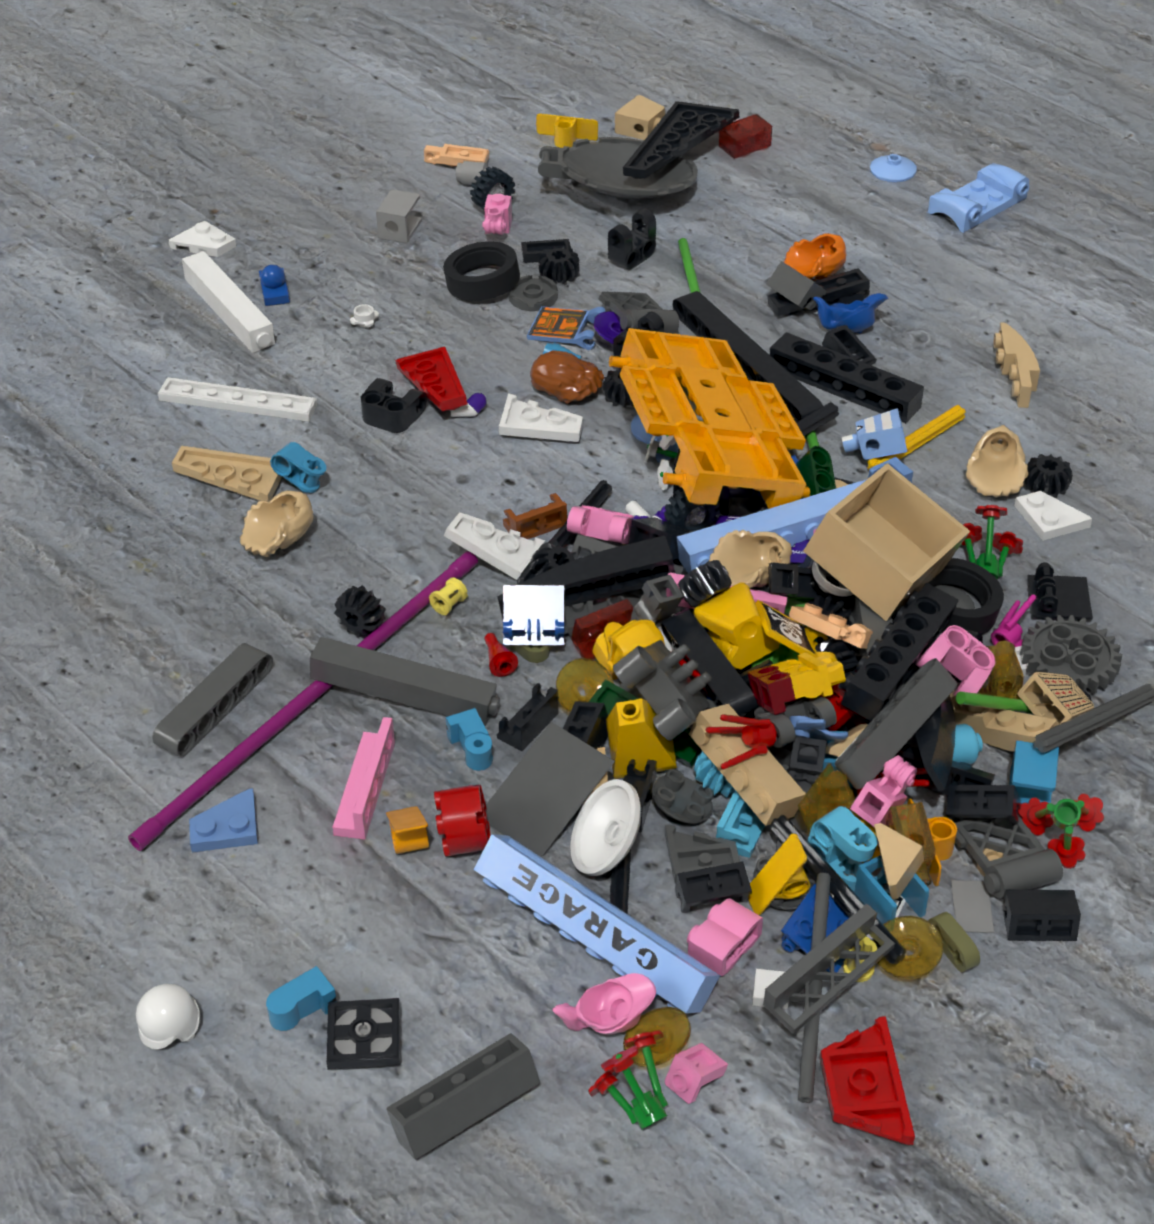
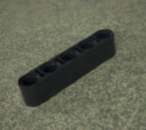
(725, 683)

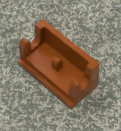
(538, 520)

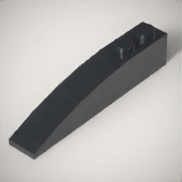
(607, 572)
(937, 741)

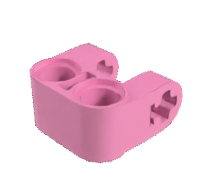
(600, 523)
(962, 657)

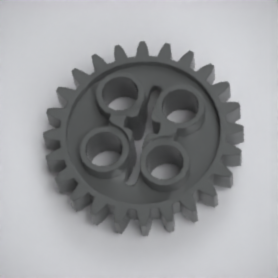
(1073, 651)

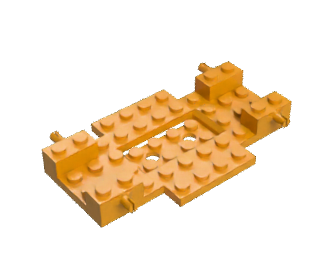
(734, 449)

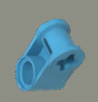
(298, 465)

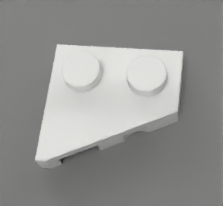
(204, 238)
(1050, 516)

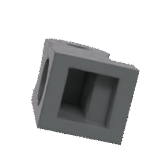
(655, 603)

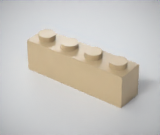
(758, 780)

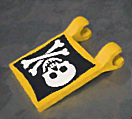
(790, 631)

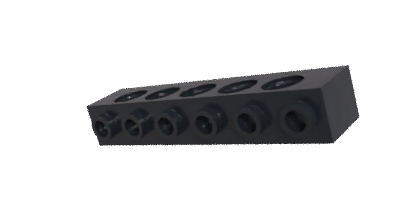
(847, 377)
(896, 655)

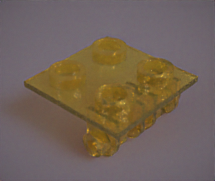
(825, 795)

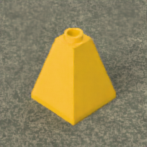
(636, 737)

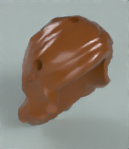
(565, 376)

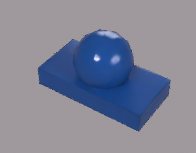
(274, 285)

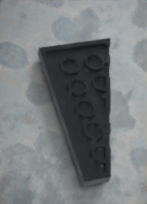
(677, 133)

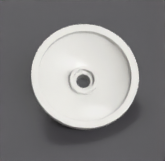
(605, 828)

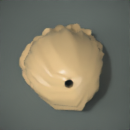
(996, 464)
(276, 525)
(749, 555)

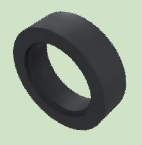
(485, 286)
(980, 584)

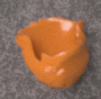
(817, 261)

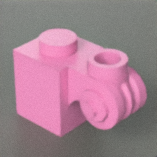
(498, 214)
(882, 793)

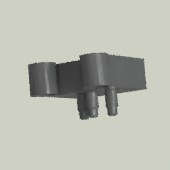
(665, 685)

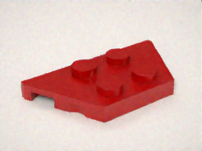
(867, 1084)

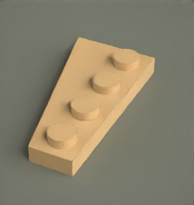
(228, 470)

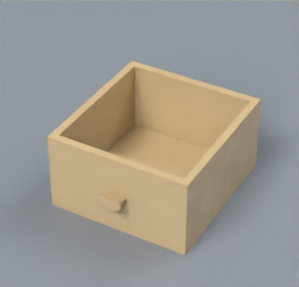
(885, 541)

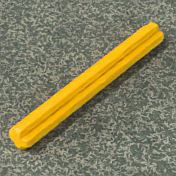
(925, 433)

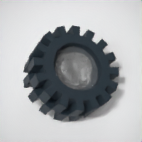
(491, 182)
(688, 514)

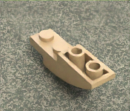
(1018, 362)
(999, 726)

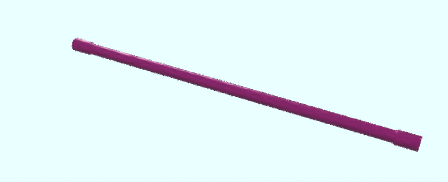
(155, 825)

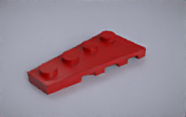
(436, 376)

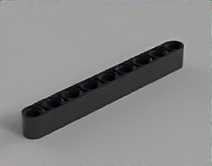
(709, 322)

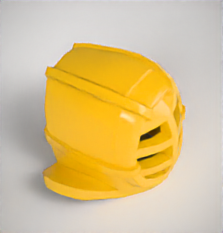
(624, 639)

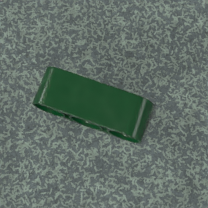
(817, 470)

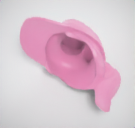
(610, 1005)

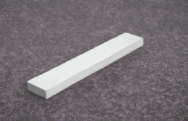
(237, 399)

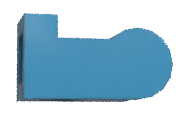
(473, 736)
(299, 999)

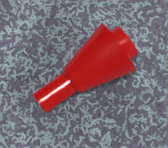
(501, 659)

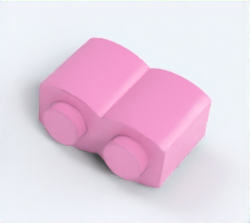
(724, 936)

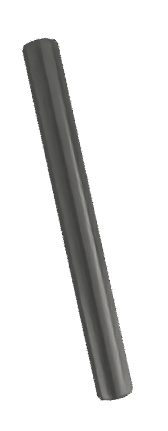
(1094, 718)

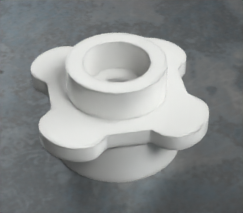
(364, 315)

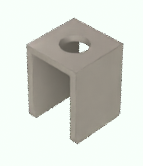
(394, 218)

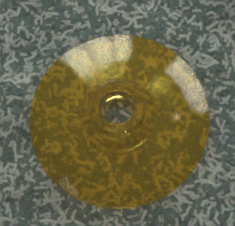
(580, 673)
(922, 939)
(675, 1029)

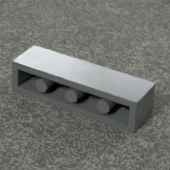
(463, 1095)

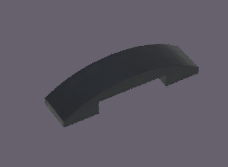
(798, 583)
(805, 768)

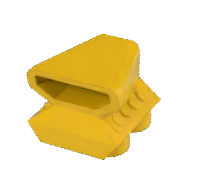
(736, 626)

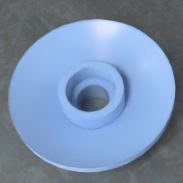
(893, 168)

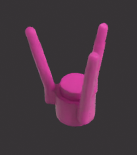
(1009, 629)

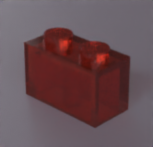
(745, 136)

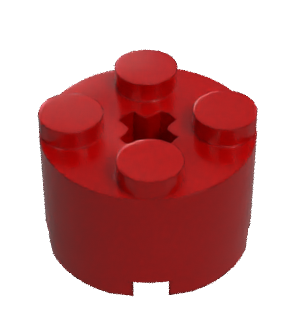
(462, 819)

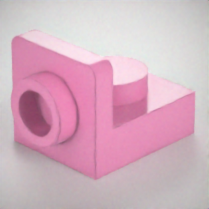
(692, 1070)

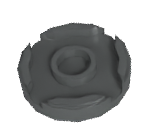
(533, 293)

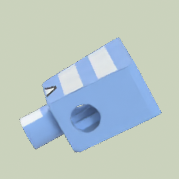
(877, 436)

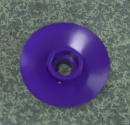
(608, 325)

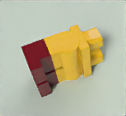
(794, 679)

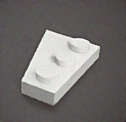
(532, 421)

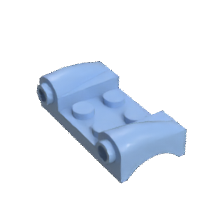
(991, 193)

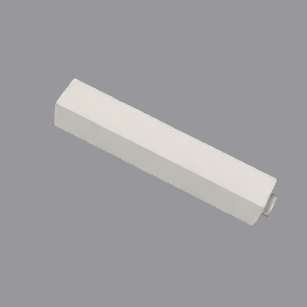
(228, 302)

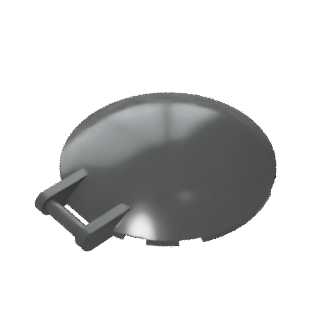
(601, 168)

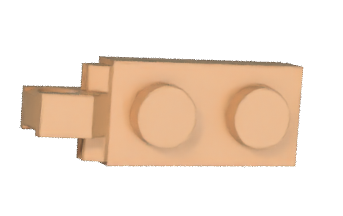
(454, 154)
(831, 625)

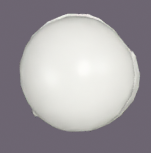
(166, 1015)

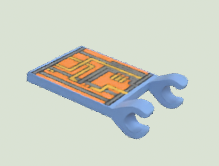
(564, 326)

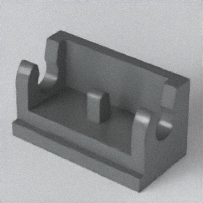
(795, 286)

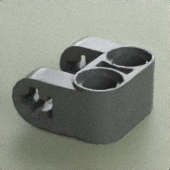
(809, 707)

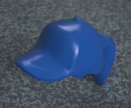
(857, 315)

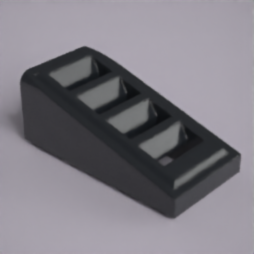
(844, 338)

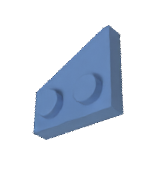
(225, 824)

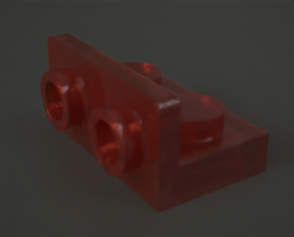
(592, 625)

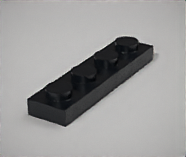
(836, 287)

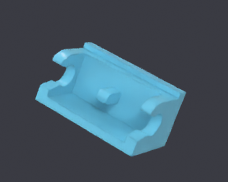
(740, 825)

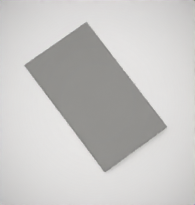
(972, 906)

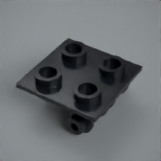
(1058, 594)

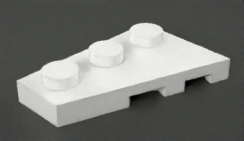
(499, 548)

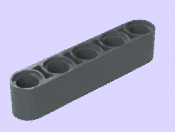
(212, 700)
(896, 723)

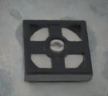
(363, 1033)

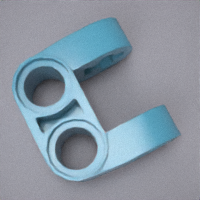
(835, 841)

